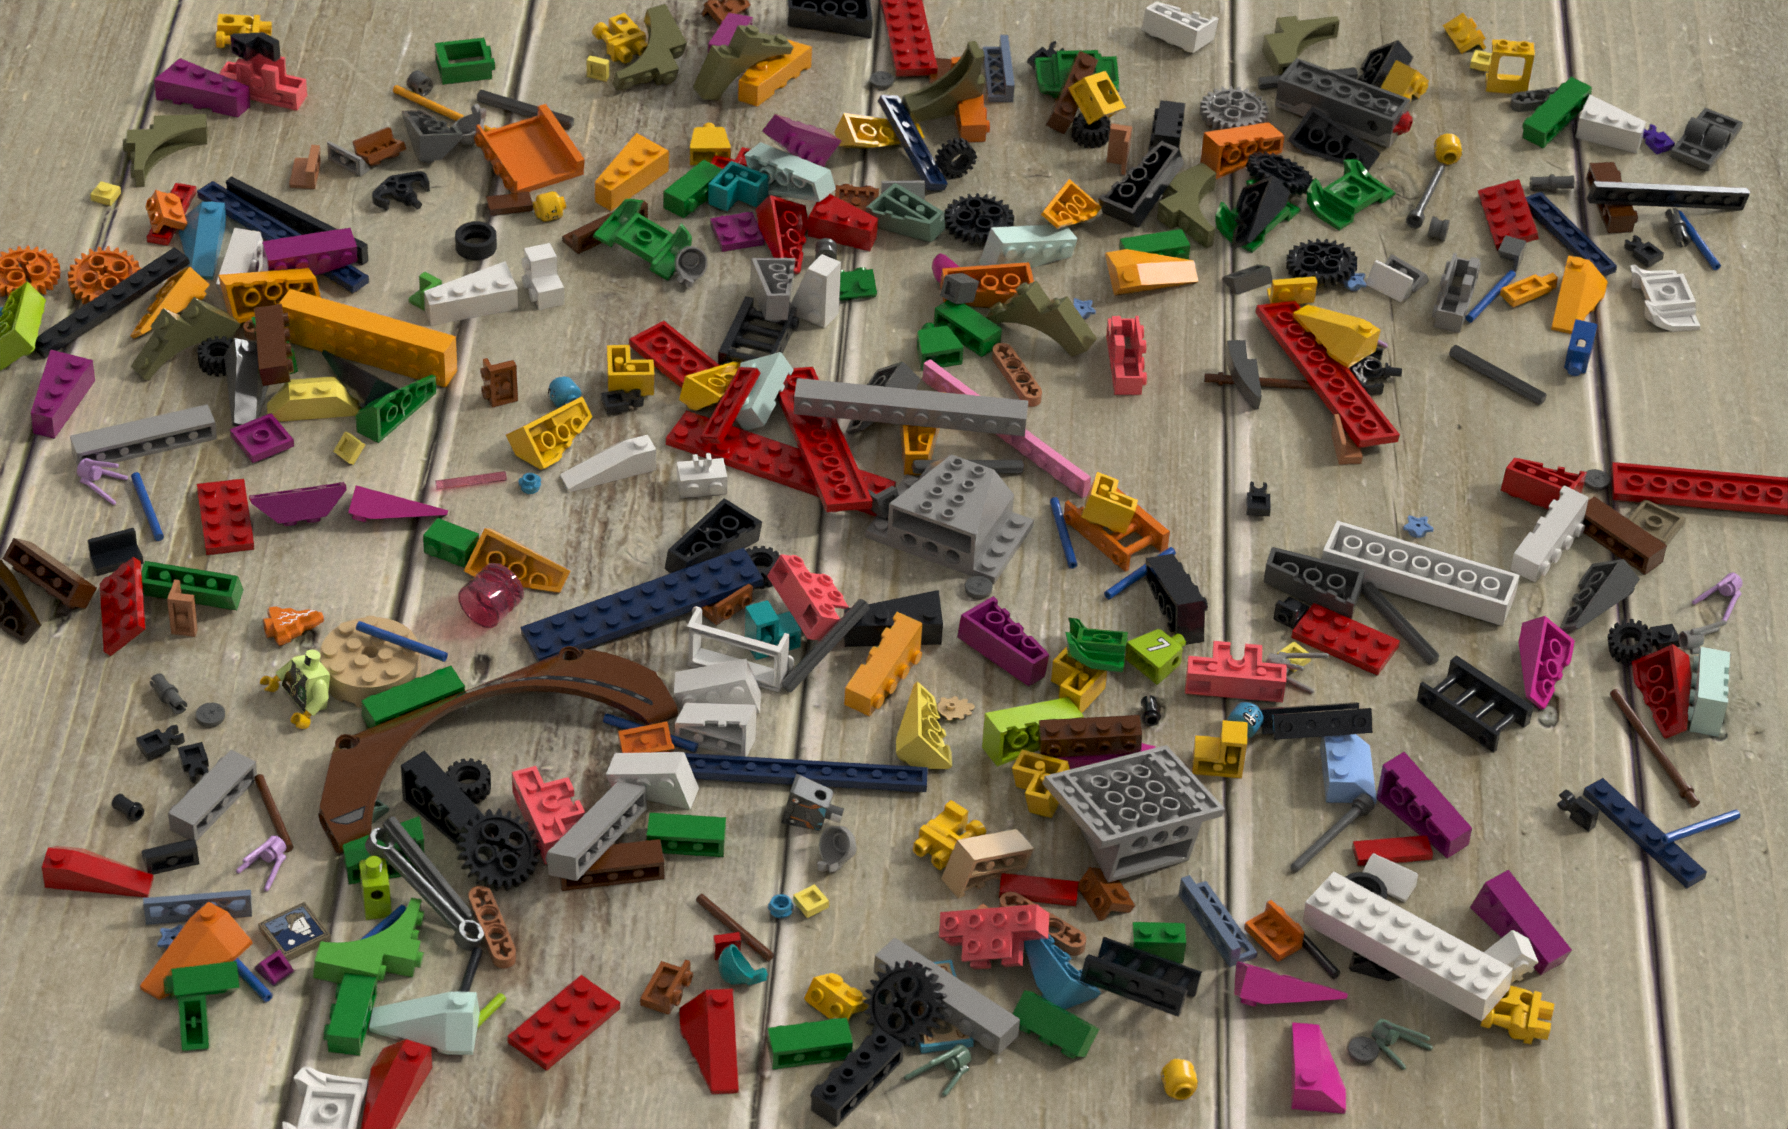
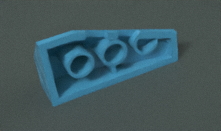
(204, 237)

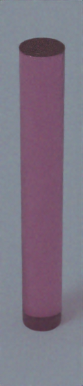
(470, 480)

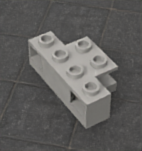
(1455, 300)

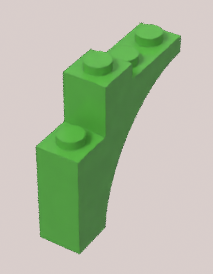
(390, 951)

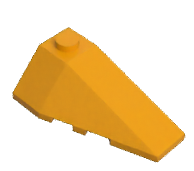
(1070, 206)

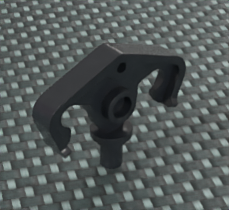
(401, 189)
(1373, 369)

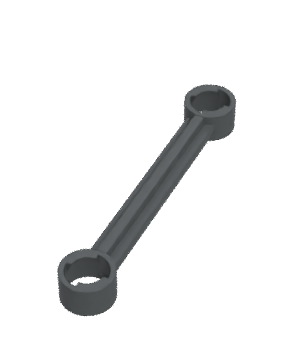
(424, 889)

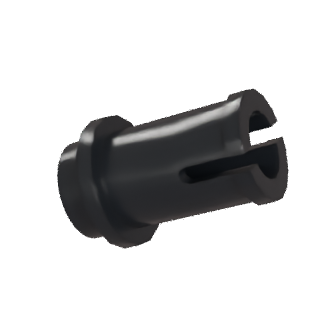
(1150, 714)
(133, 810)

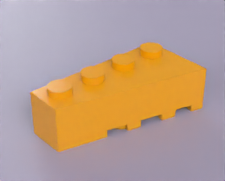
(773, 73)

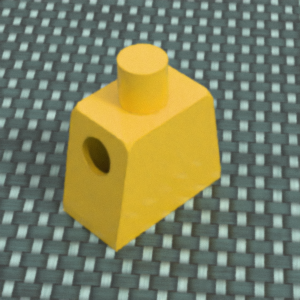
(709, 142)

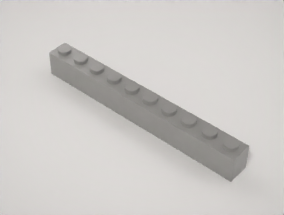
(910, 407)

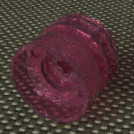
(491, 595)

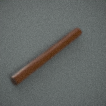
(273, 811)
(733, 926)

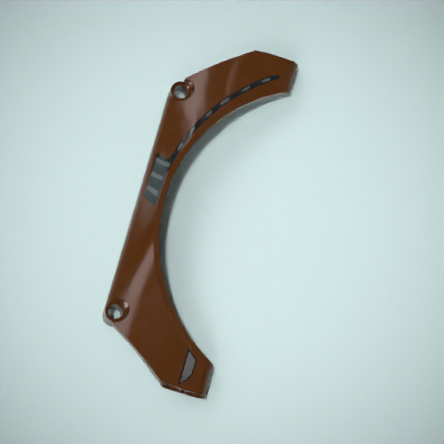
(361, 768)

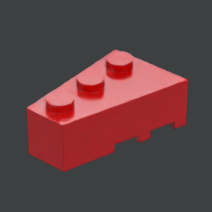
(842, 223)
(1538, 484)

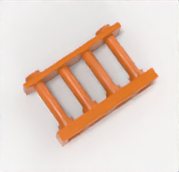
(1142, 523)

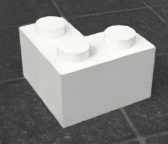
(542, 277)

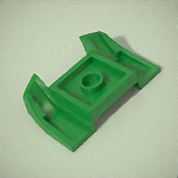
(1053, 70)
(1347, 195)
(1226, 222)
(644, 237)
(1096, 647)

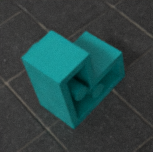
(735, 184)
(769, 627)

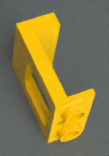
(1509, 83)
(1094, 97)

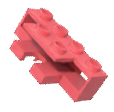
(268, 81)
(1126, 364)
(807, 595)
(1235, 678)
(545, 806)
(994, 933)

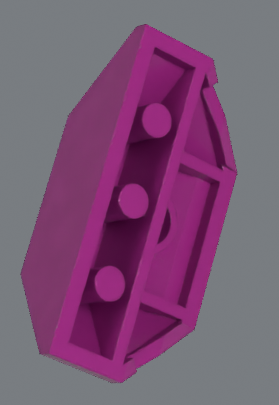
(299, 503)

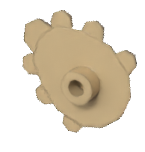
(954, 708)

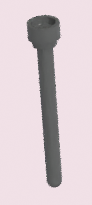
(1416, 216)
(1361, 806)

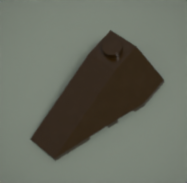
(15, 610)

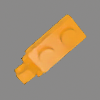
(1528, 289)

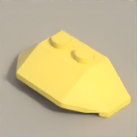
(312, 400)

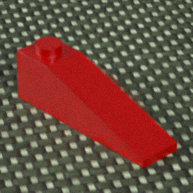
(1666, 687)
(89, 872)

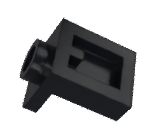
(1289, 612)

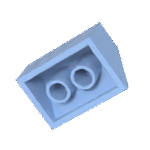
(1346, 768)

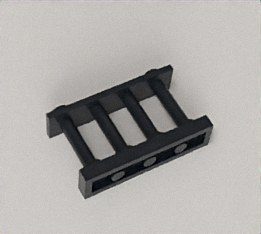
(741, 326)
(1484, 688)
(1316, 720)
(1140, 976)

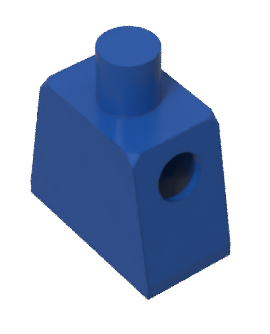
(1577, 356)

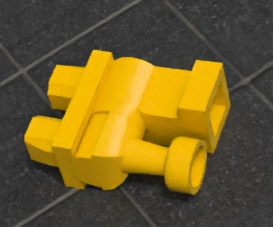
(229, 24)
(621, 40)
(942, 833)
(1520, 1015)

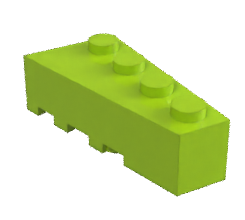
(20, 323)
(1017, 728)

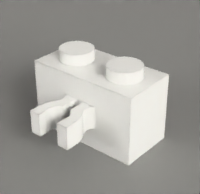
(701, 477)
(1515, 952)

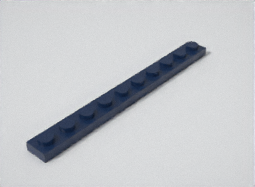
(271, 229)
(822, 772)

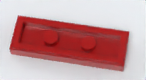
(1393, 849)
(1040, 888)

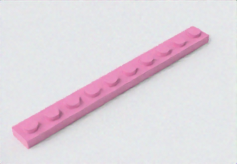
(1027, 445)

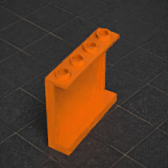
(531, 152)

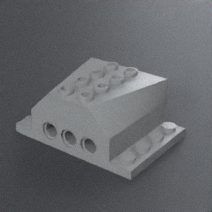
(955, 518)
(1136, 810)

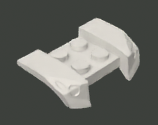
(1668, 299)
(328, 1100)

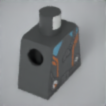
(810, 805)

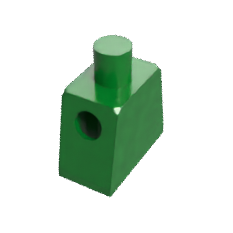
(939, 346)

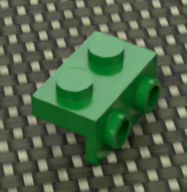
(857, 284)

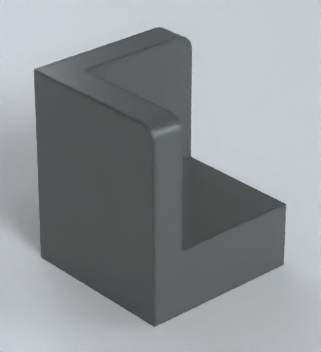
(1513, 250)
(959, 288)
(881, 501)

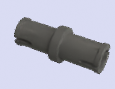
(1552, 182)
(1677, 227)
(168, 693)

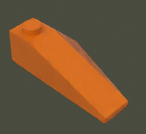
(205, 939)

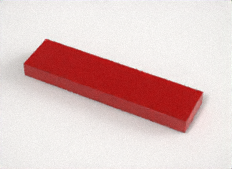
(186, 194)
(730, 405)

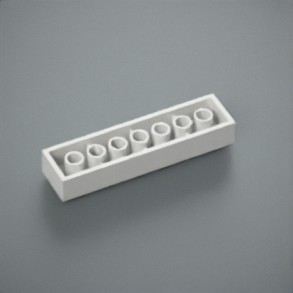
(1424, 573)
(1407, 946)

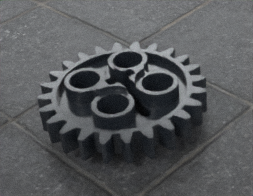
(1286, 172)
(975, 217)
(1322, 260)
(492, 869)
(924, 992)

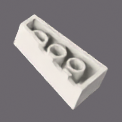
(472, 296)
(1551, 535)

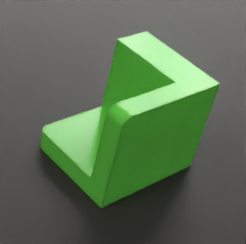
(426, 282)

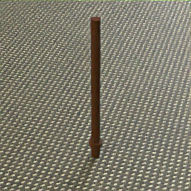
(1265, 382)
(1685, 791)

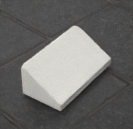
(1390, 281)
(1397, 879)

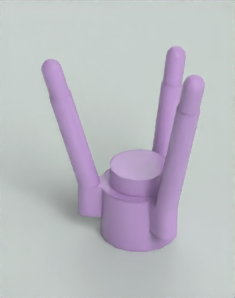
(91, 470)
(1728, 587)
(269, 851)

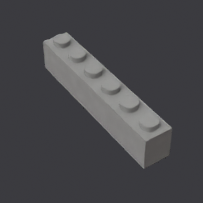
(145, 436)
(596, 831)
(966, 1007)

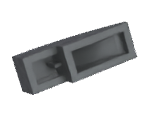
(1243, 371)

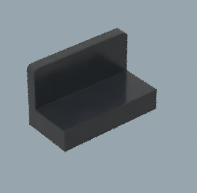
(112, 550)
(170, 856)

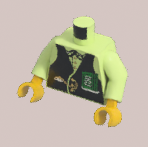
(306, 684)

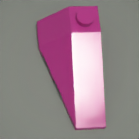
(379, 505)
(1543, 656)
(1267, 987)
(1314, 1075)

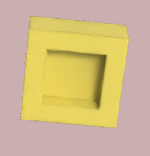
(1480, 60)
(598, 68)
(105, 193)
(349, 448)
(1295, 648)
(810, 901)

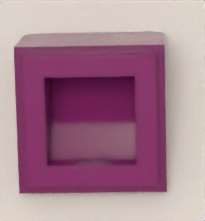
(274, 968)

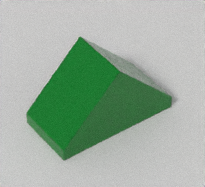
(193, 1022)

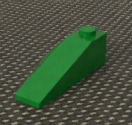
(390, 411)

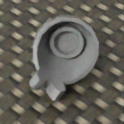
(468, 124)
(690, 265)
(836, 848)

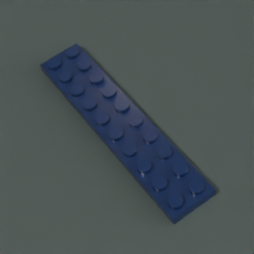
(642, 605)

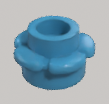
(530, 483)
(780, 906)

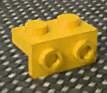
(1463, 33)
(1293, 289)
(834, 997)

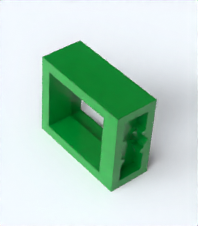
(464, 71)
(202, 979)

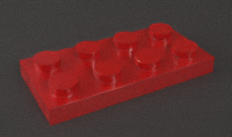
(1507, 212)
(671, 352)
(225, 516)
(122, 606)
(1345, 639)
(563, 1022)

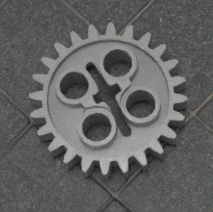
(1233, 108)

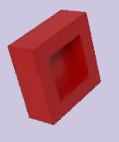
(723, 940)

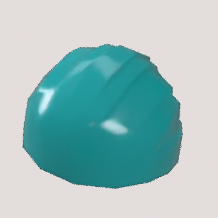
(737, 970)

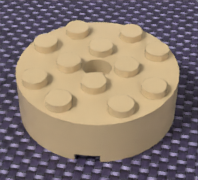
(365, 664)

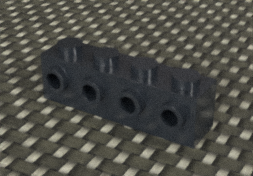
(856, 1077)

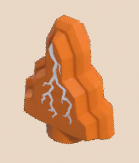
(289, 624)

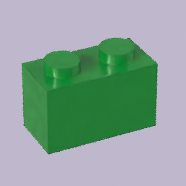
(450, 542)
(1160, 939)

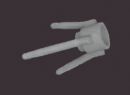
(1694, 638)
(1281, 658)

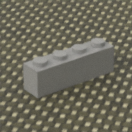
(212, 795)

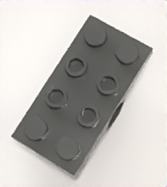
(1706, 139)

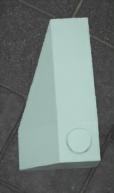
(439, 1021)

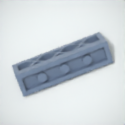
(1004, 73)
(182, 907)
(1212, 924)

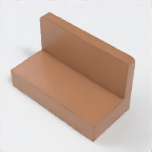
(1119, 145)
(306, 170)
(1345, 448)
(181, 612)

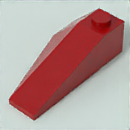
(783, 228)
(710, 1032)
(394, 1083)

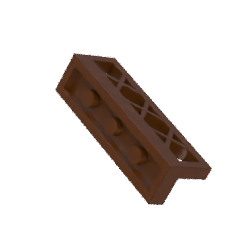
(583, 239)

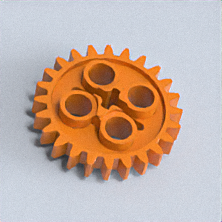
(38, 267)
(99, 272)

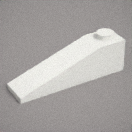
(614, 463)

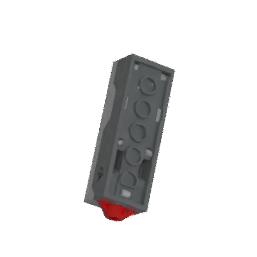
(1351, 103)

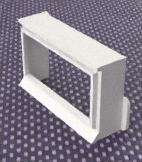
(765, 676)

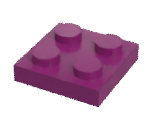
(736, 231)
(261, 438)

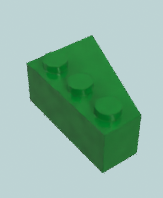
(356, 851)

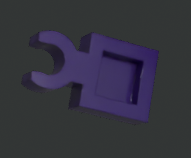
(1656, 141)

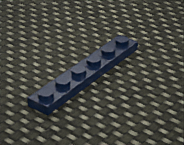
(912, 142)
(1569, 233)
(1644, 833)

